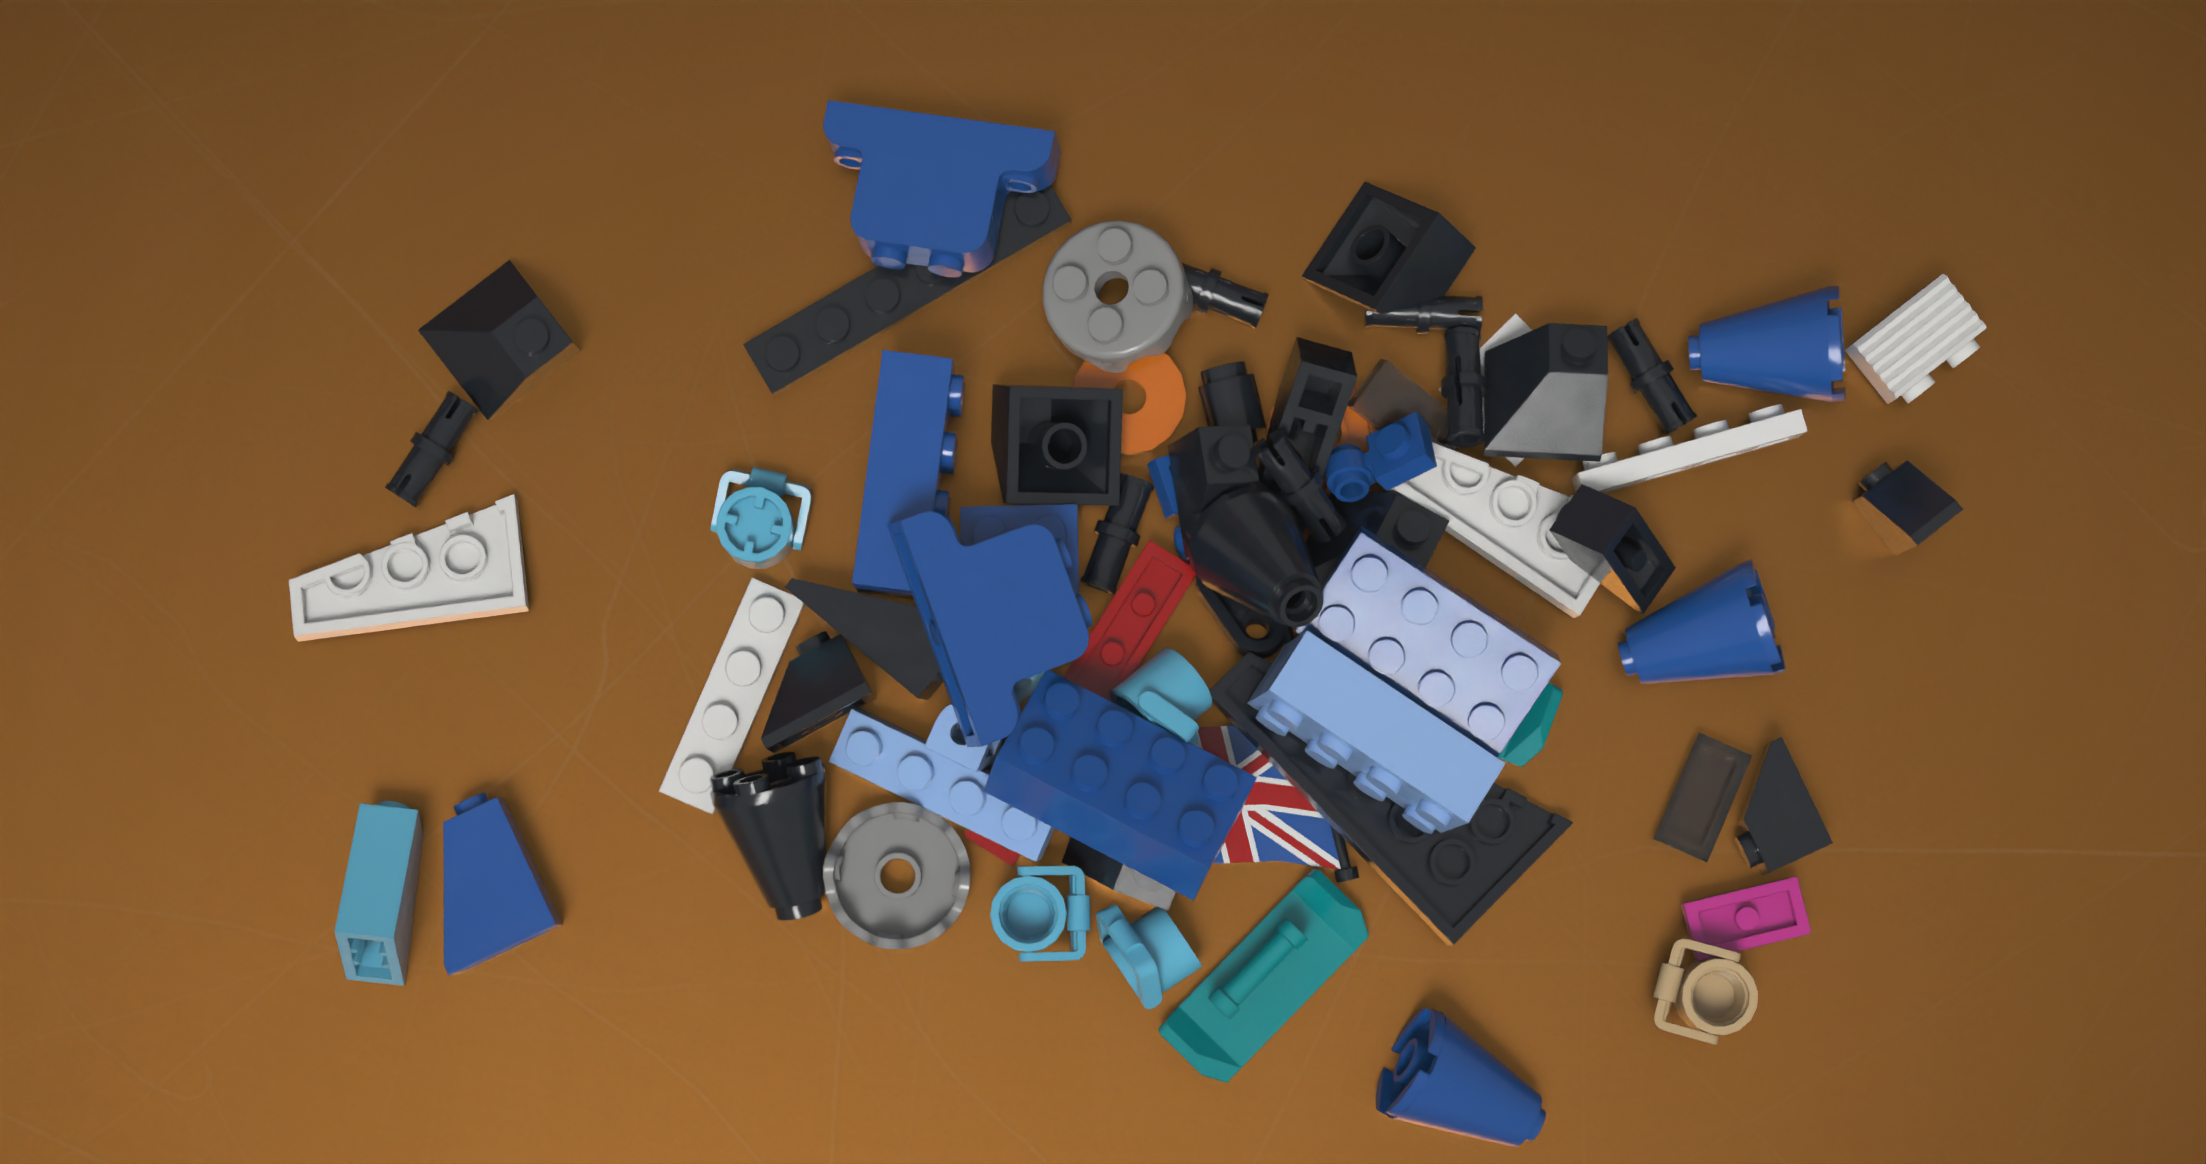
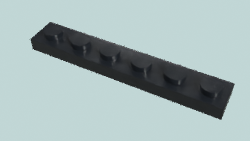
(888, 298)

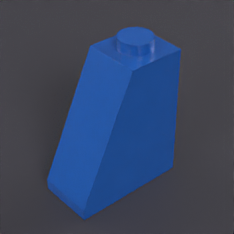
(489, 886)

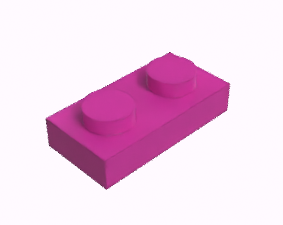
(1747, 917)

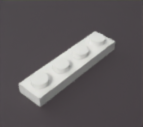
(1711, 444)
(733, 693)

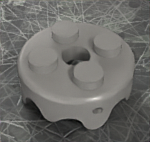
(1137, 325)
(855, 869)

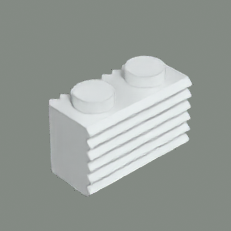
(1916, 340)

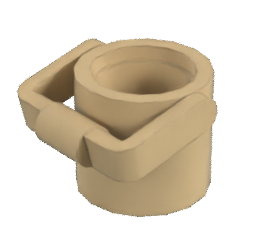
(1707, 994)

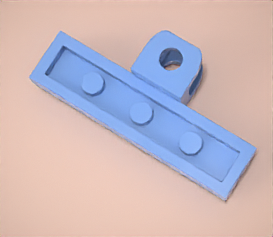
(938, 776)

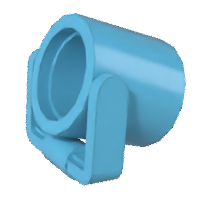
(755, 521)
(1166, 694)
(1032, 913)
(1147, 951)

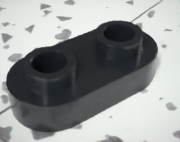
(1235, 618)

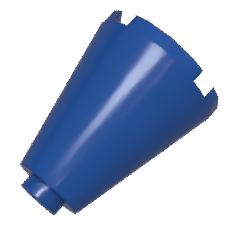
(1777, 347)
(1707, 633)
(1456, 1085)

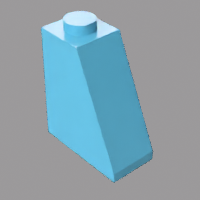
(380, 893)

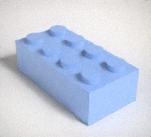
(1374, 734)

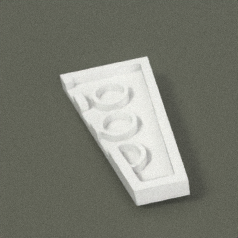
(1505, 523)
(438, 576)

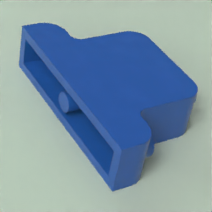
(934, 183)
(991, 614)

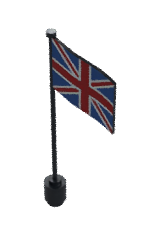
(1275, 817)

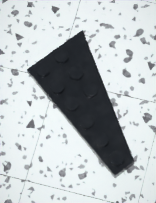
(1440, 875)

